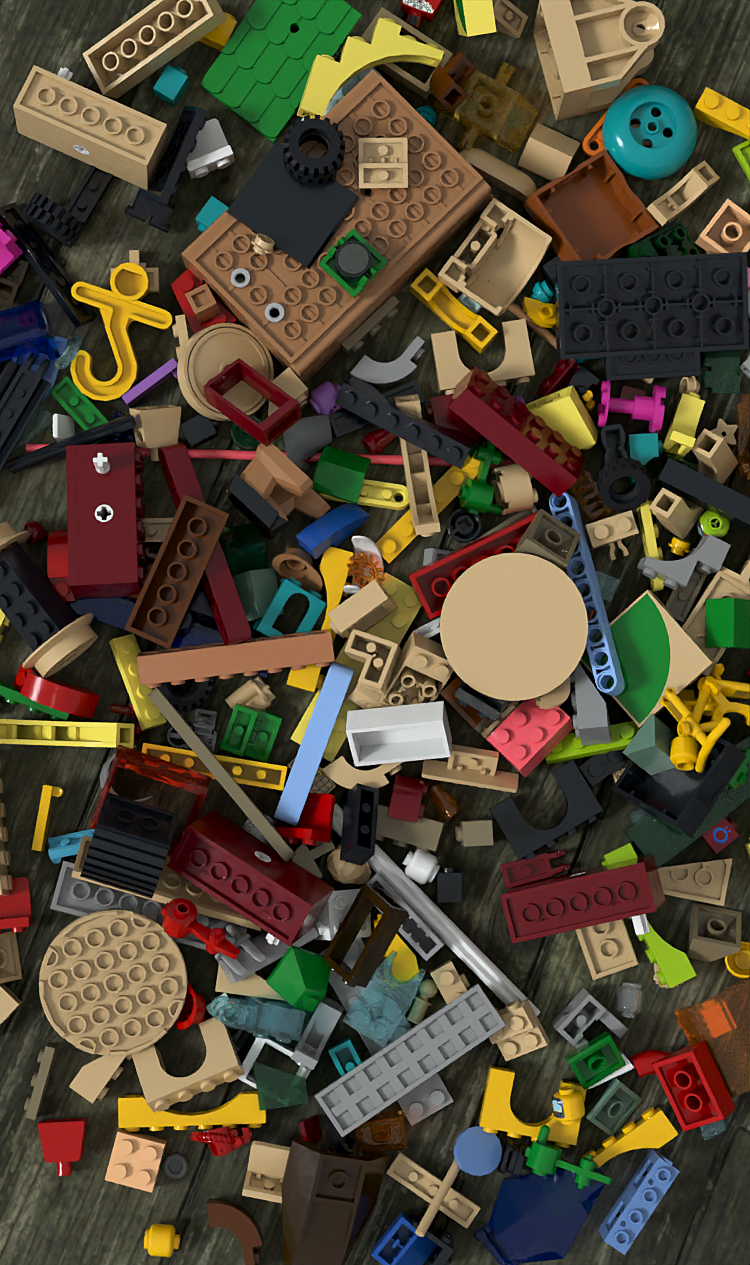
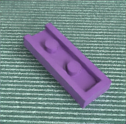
(150, 383)

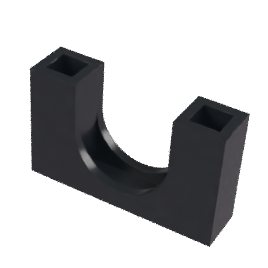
(580, 807)

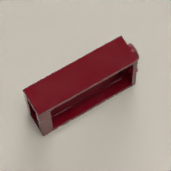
(272, 426)

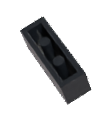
(359, 824)

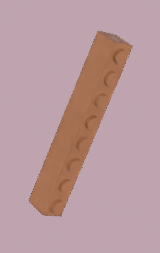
(246, 657)

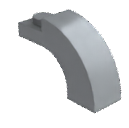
(391, 373)

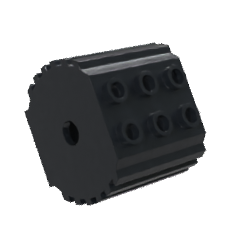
(129, 845)

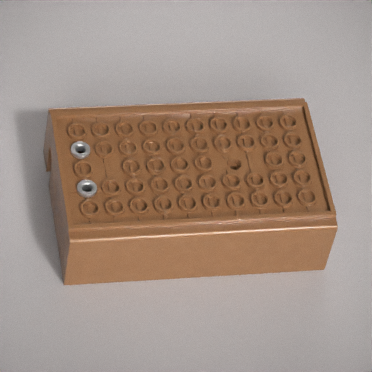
(399, 223)

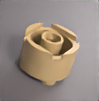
(513, 489)

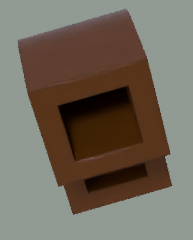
(447, 81)

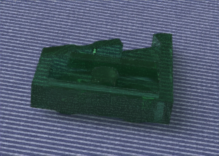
(278, 1087)

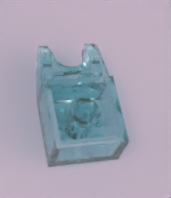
(387, 993)
(261, 1017)

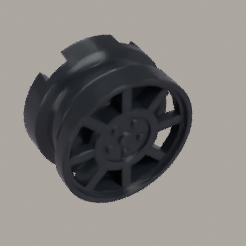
(463, 526)
(515, 1159)

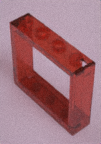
(161, 771)

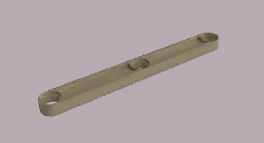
(221, 774)

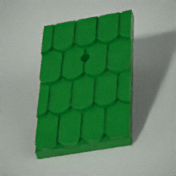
(271, 57)

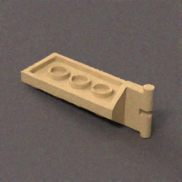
(723, 585)

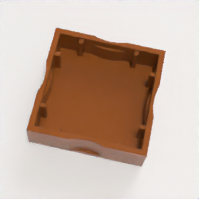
(590, 212)

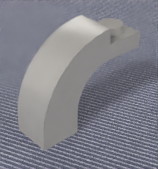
(317, 1033)

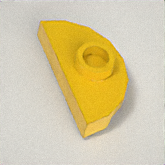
(541, 313)

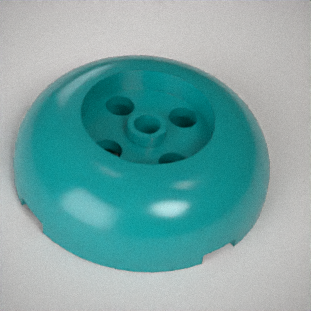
(625, 142)

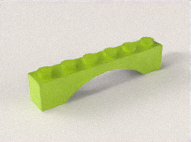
(672, 963)

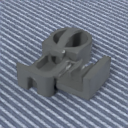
(202, 729)

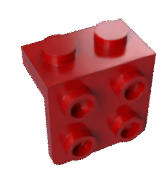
(314, 822)
(16, 907)

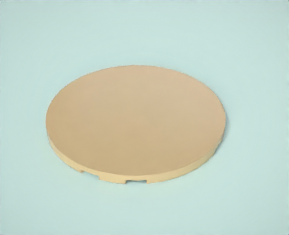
(514, 626)
(113, 982)

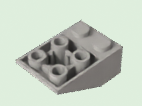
(590, 710)

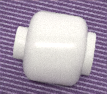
(421, 866)

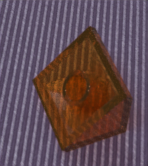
(382, 1133)

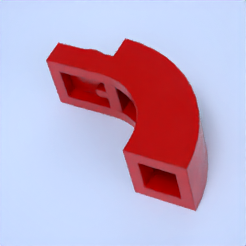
(58, 563)

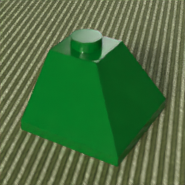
(301, 978)

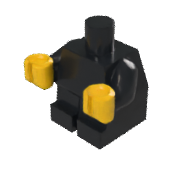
(585, 385)

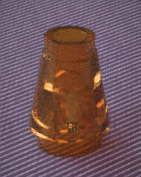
(444, 803)

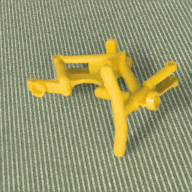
(714, 690)

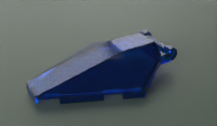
(538, 1216)

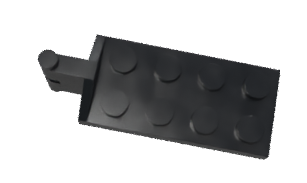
(172, 165)

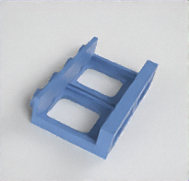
(638, 1201)

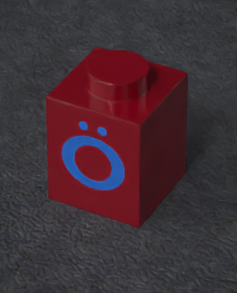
(720, 835)

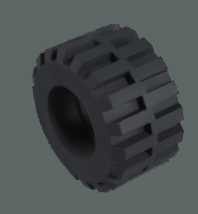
(319, 131)

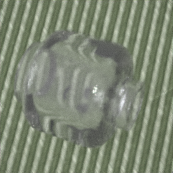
(630, 999)

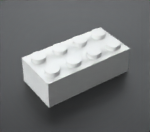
(399, 733)

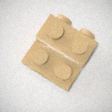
(522, 1030)

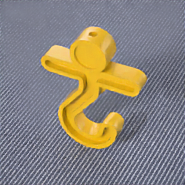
(119, 309)

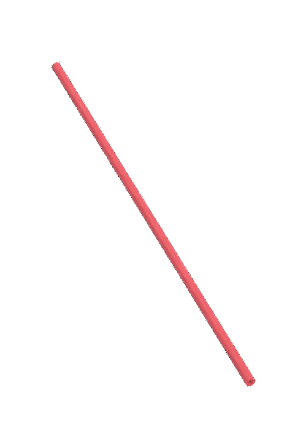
(249, 455)

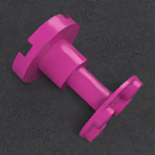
(640, 408)

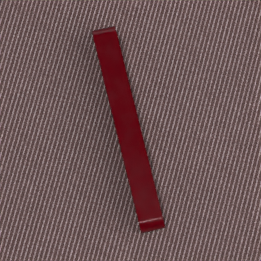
(217, 576)

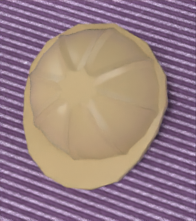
(347, 872)

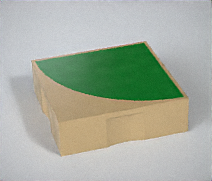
(652, 656)

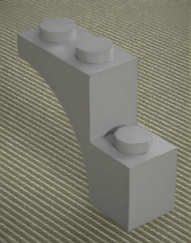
(707, 557)

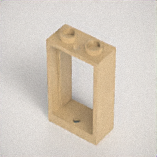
(395, 71)

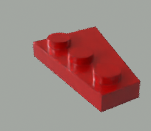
(187, 282)

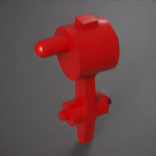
(181, 921)

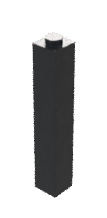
(705, 492)

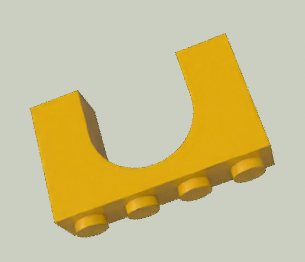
(497, 1113)

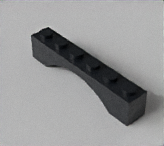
(437, 440)

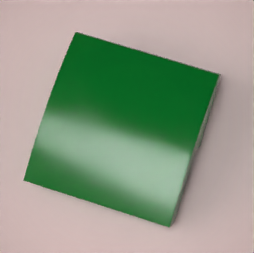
(251, 732)

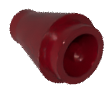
(377, 440)

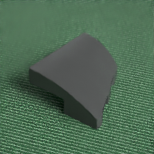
(307, 437)

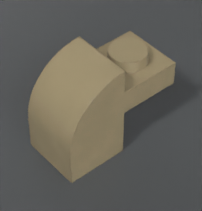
(306, 857)

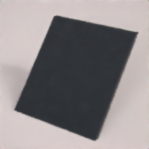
(292, 212)

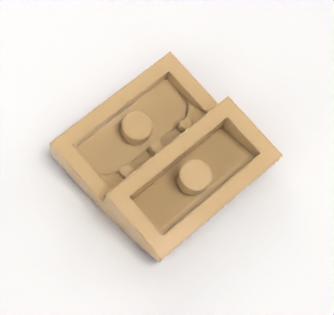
(383, 162)

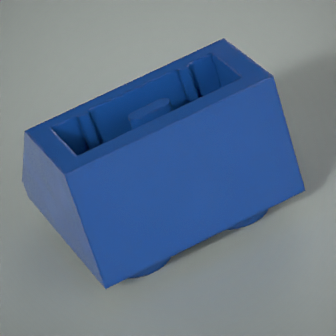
(402, 1245)

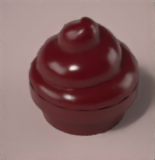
(36, 532)

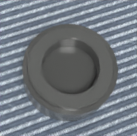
(176, 1165)

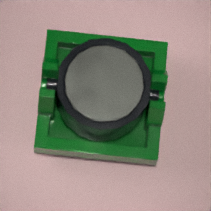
(353, 263)

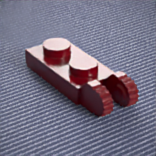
(534, 869)

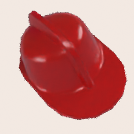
(193, 1009)

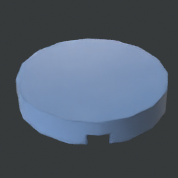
(477, 1151)

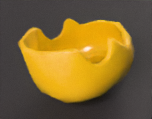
(739, 963)

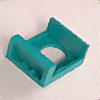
(286, 589)

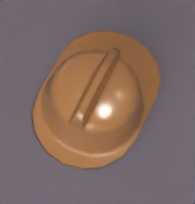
(299, 566)

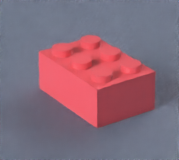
(530, 735)

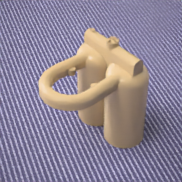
(253, 694)

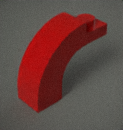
(56, 694)

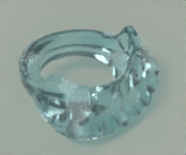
(69, 353)

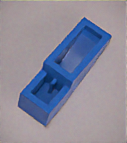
(332, 529)

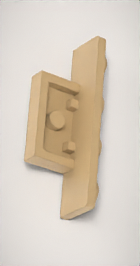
(471, 768)

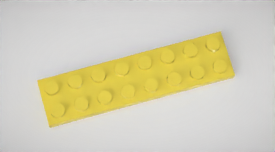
(390, 628)

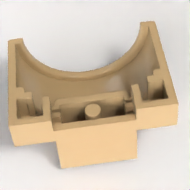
(502, 261)

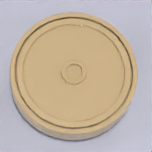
(209, 354)

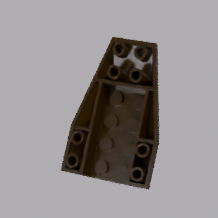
(326, 1202)

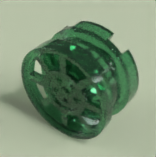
(243, 439)

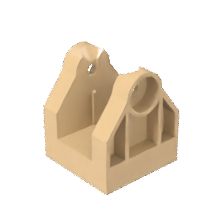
(593, 50)

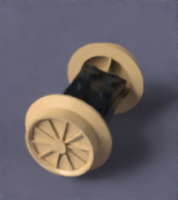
(38, 609)

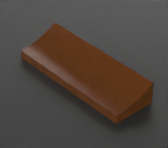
(177, 571)

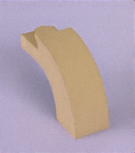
(683, 194)
(348, 776)

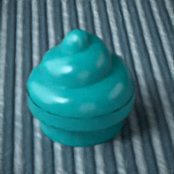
(427, 113)
(543, 292)

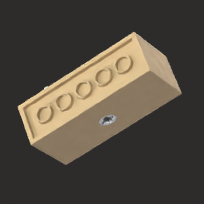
(90, 126)

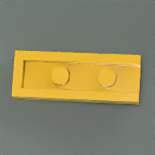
(44, 815)

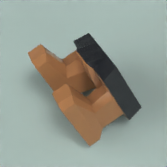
(272, 490)

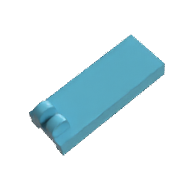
(66, 844)

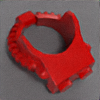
(222, 1140)

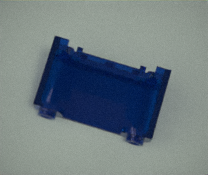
(27, 330)

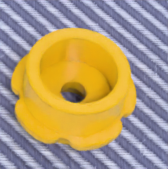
(679, 546)

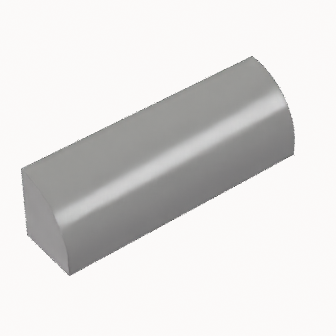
(413, 927)
(271, 952)

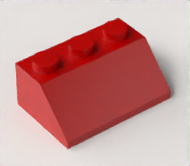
(694, 1086)

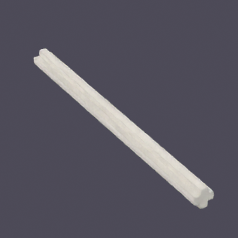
(440, 923)

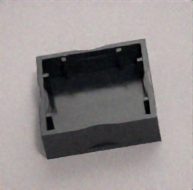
(681, 796)

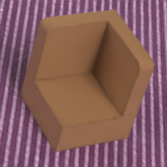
(203, 303)

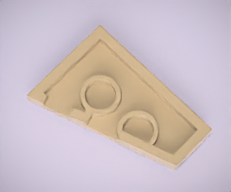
(697, 881)

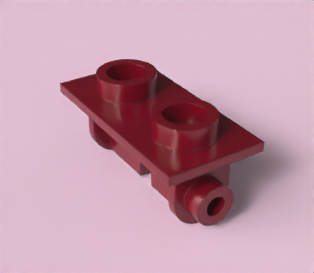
(563, 373)

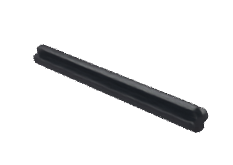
(59, 448)

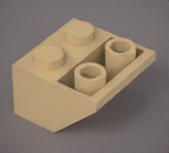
(291, 385)

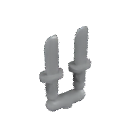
(241, 940)

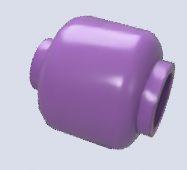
(324, 398)

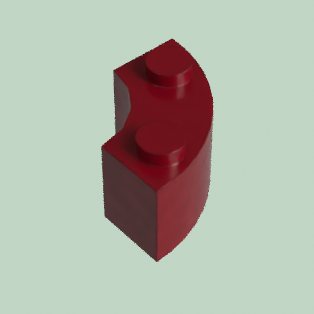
(406, 798)

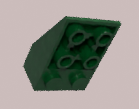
(667, 242)

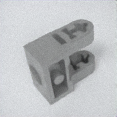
(580, 1014)

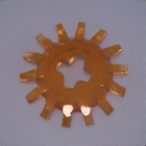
(357, 570)

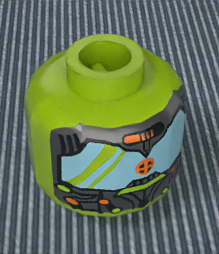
(704, 525)

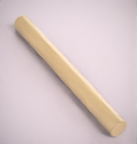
(438, 1199)

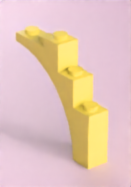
(357, 56)
(66, 733)

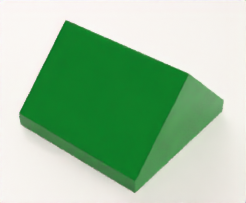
(340, 474)
(727, 623)
(595, 1060)

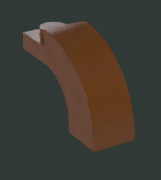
(239, 1221)

